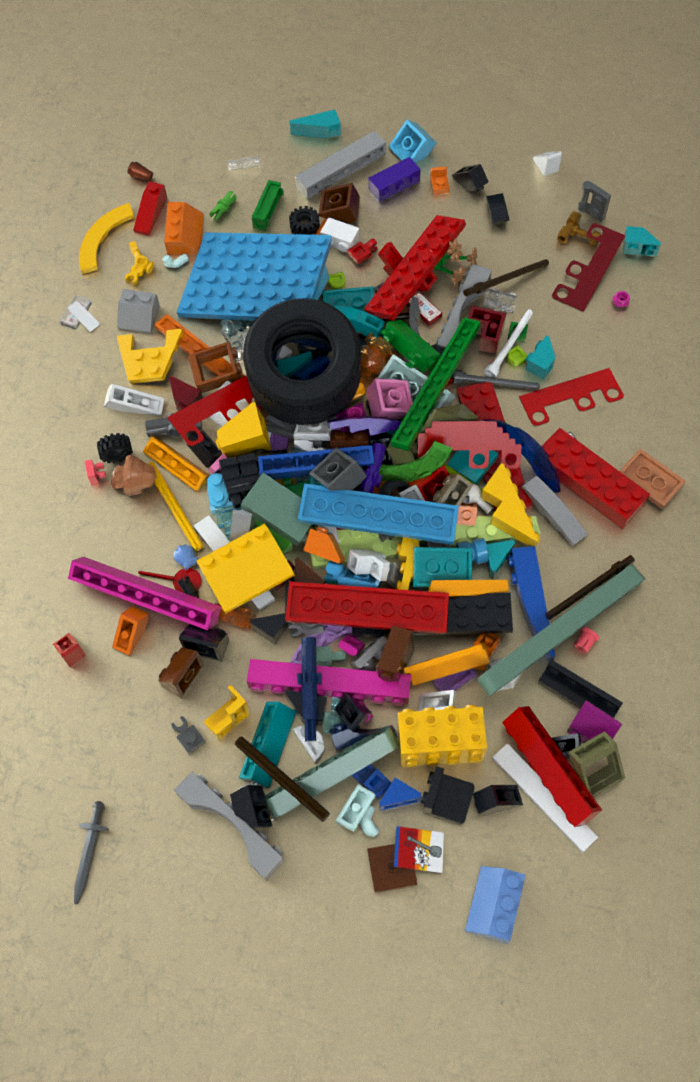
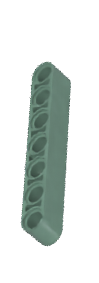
(334, 769)

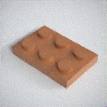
(653, 478)

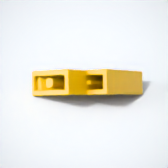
(510, 509)

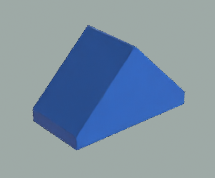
(399, 795)

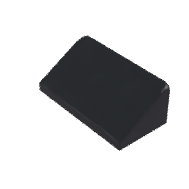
(205, 450)

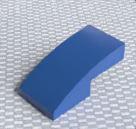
(372, 780)

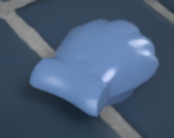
(185, 556)

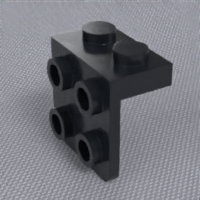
(447, 796)

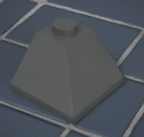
(338, 472)

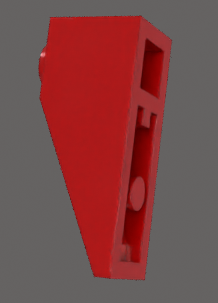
(150, 207)

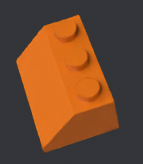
(183, 229)

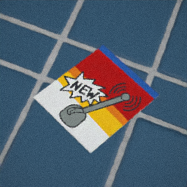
(419, 849)

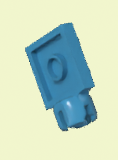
(341, 575)

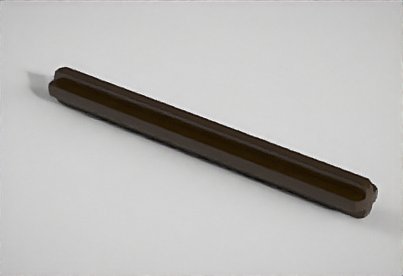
(282, 779)

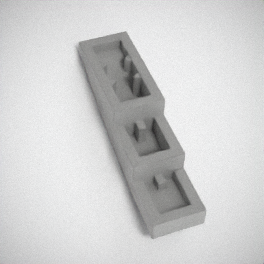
(554, 509)

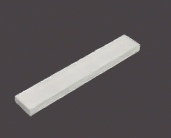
(215, 539)
(532, 786)

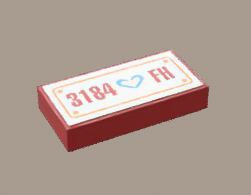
(429, 312)

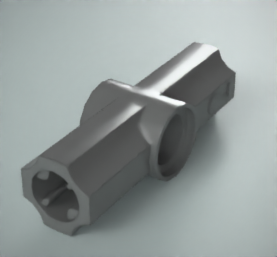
(163, 426)

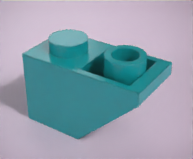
(640, 242)
(542, 359)

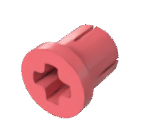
(586, 639)

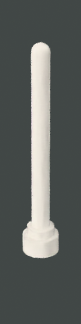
(492, 369)

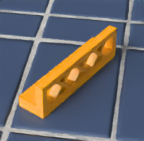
(448, 664)

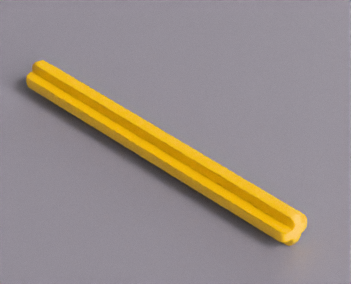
(177, 510)

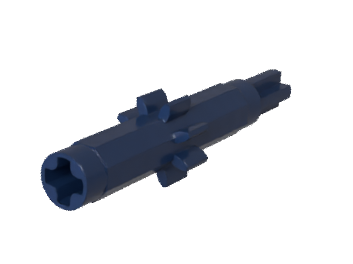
(309, 679)

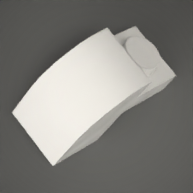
(368, 562)

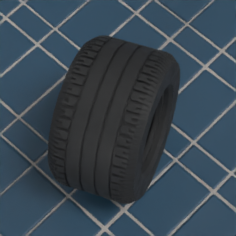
(302, 400)

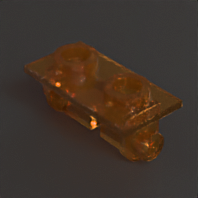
(241, 615)

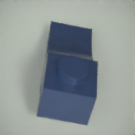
(344, 737)

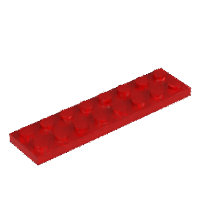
(415, 267)
(484, 404)
(367, 607)

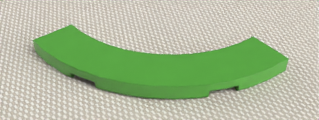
(419, 468)

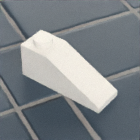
(133, 401)

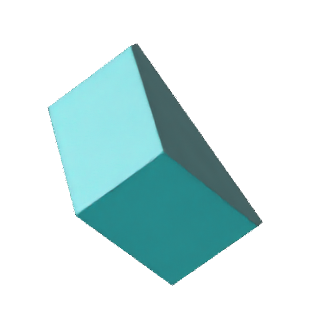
(498, 555)

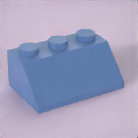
(495, 903)

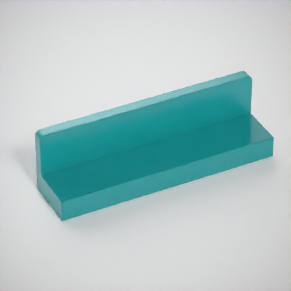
(269, 740)

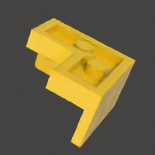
(228, 715)

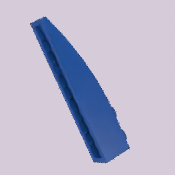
(302, 463)
(529, 589)

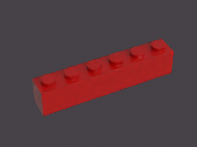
(551, 766)

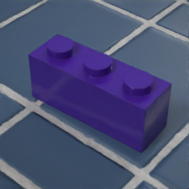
(394, 179)

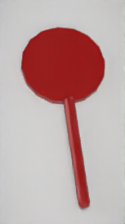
(193, 574)

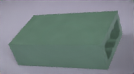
(277, 508)

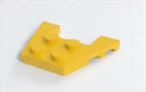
(148, 363)

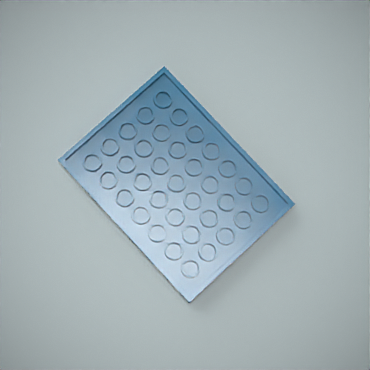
(250, 272)

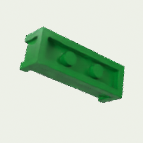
(267, 205)

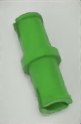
(223, 205)

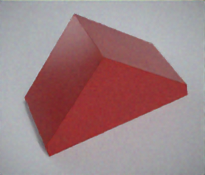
(69, 649)

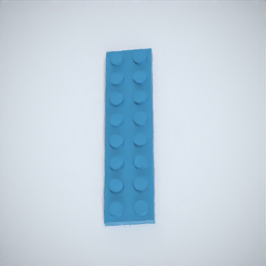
(378, 514)

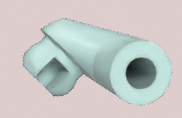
(175, 263)
(367, 824)

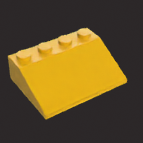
(245, 568)

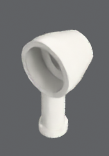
(474, 495)

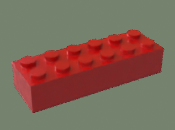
(594, 479)

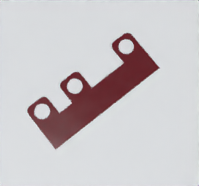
(593, 273)

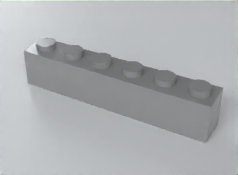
(340, 165)

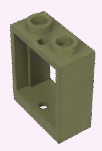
(593, 751)

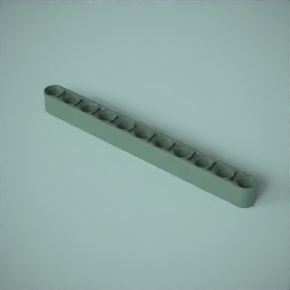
(560, 630)

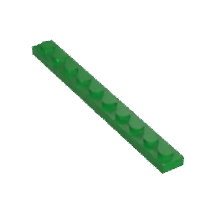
(435, 385)

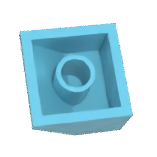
(412, 142)

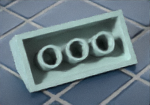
(397, 370)

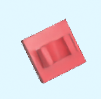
(92, 471)

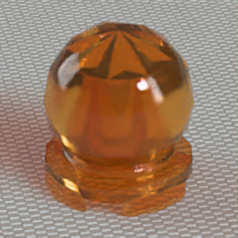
(374, 356)

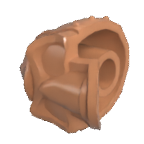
(133, 476)

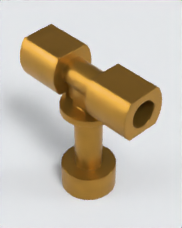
(572, 228)

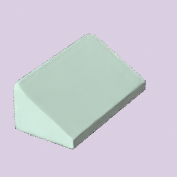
(355, 808)

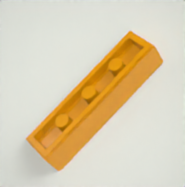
(176, 463)
(469, 587)

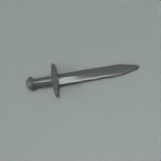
(93, 828)

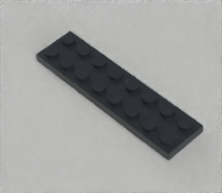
(466, 616)

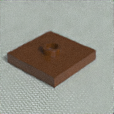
(383, 872)

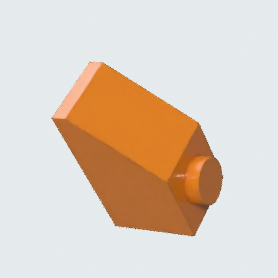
(324, 545)
(130, 629)
(492, 643)

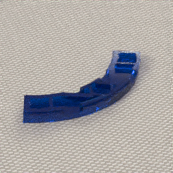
(533, 453)

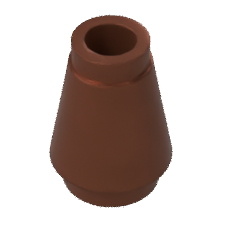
(138, 171)

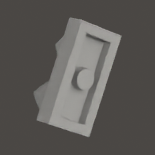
(364, 659)

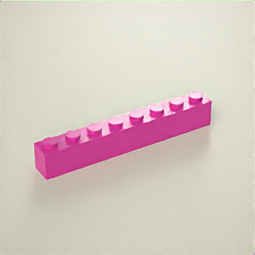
(144, 593)
(335, 682)

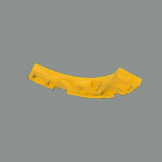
(98, 232)

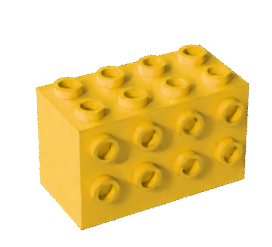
(441, 736)

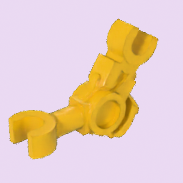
(141, 265)

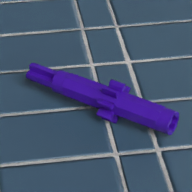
(373, 479)

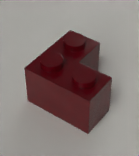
(491, 327)

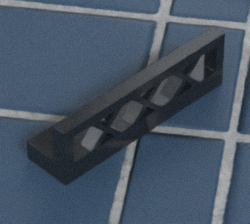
(576, 689)

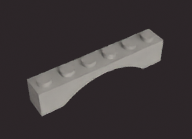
(472, 276)
(198, 795)

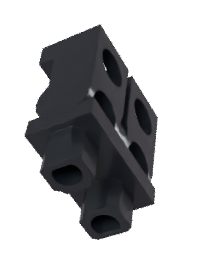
(236, 485)

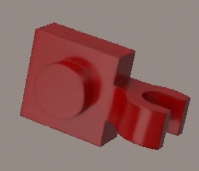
(361, 251)

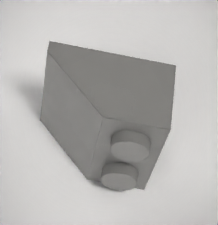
(137, 311)

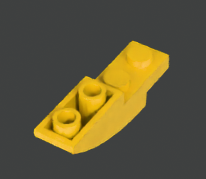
(405, 553)

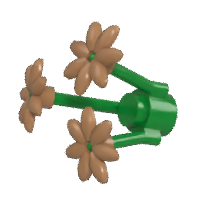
(456, 255)

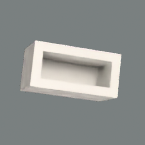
(343, 234)

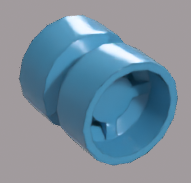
(479, 550)

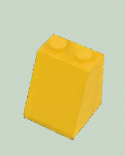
(244, 433)

